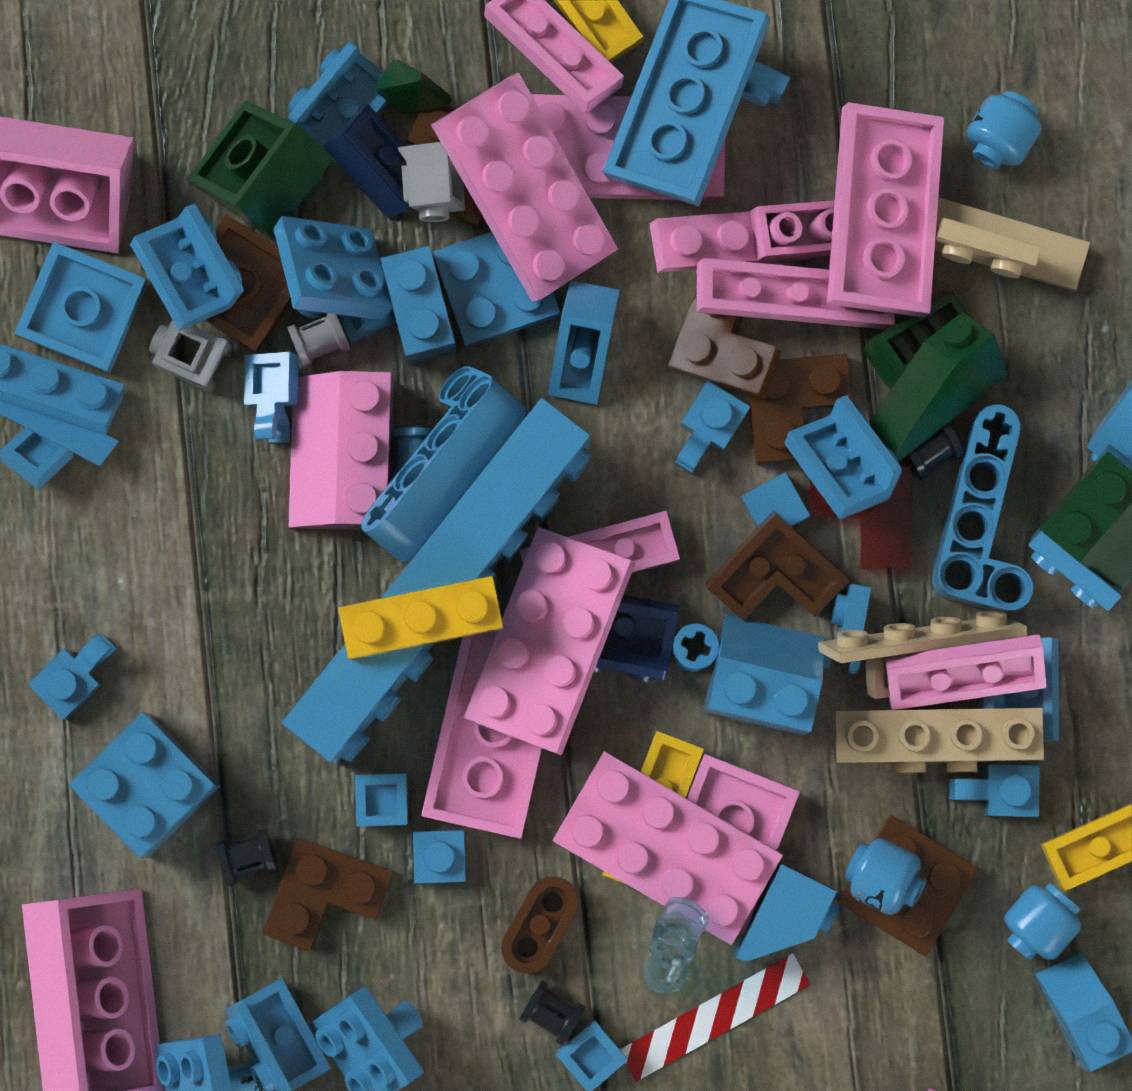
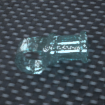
(670, 934)

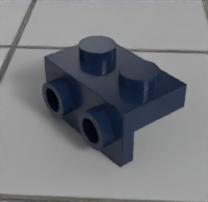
(640, 639)

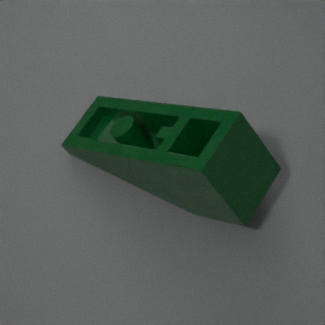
(939, 384)

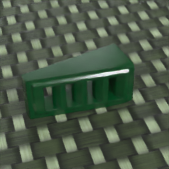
(890, 351)

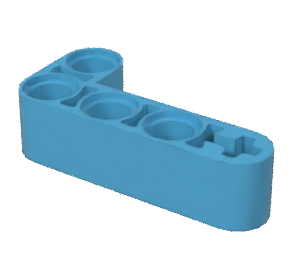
(445, 464)
(986, 508)

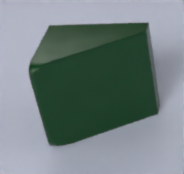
(410, 89)

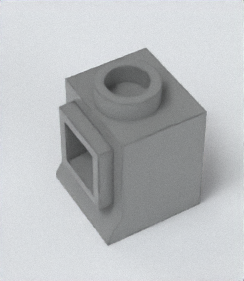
(431, 182)
(204, 363)

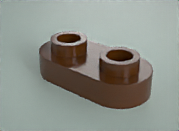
(540, 924)

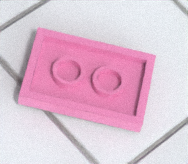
(744, 801)

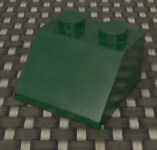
(260, 167)
(1096, 518)

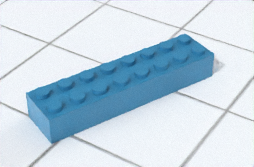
(465, 547)

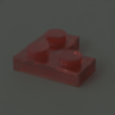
(883, 528)

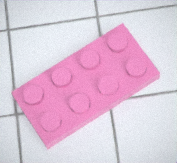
(589, 139)
(524, 187)
(885, 210)
(549, 640)
(477, 772)
(666, 845)

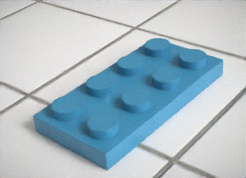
(686, 97)

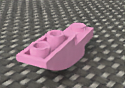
(759, 236)

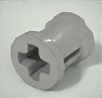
(319, 338)

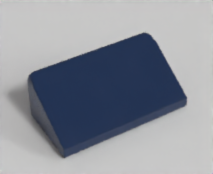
(372, 159)

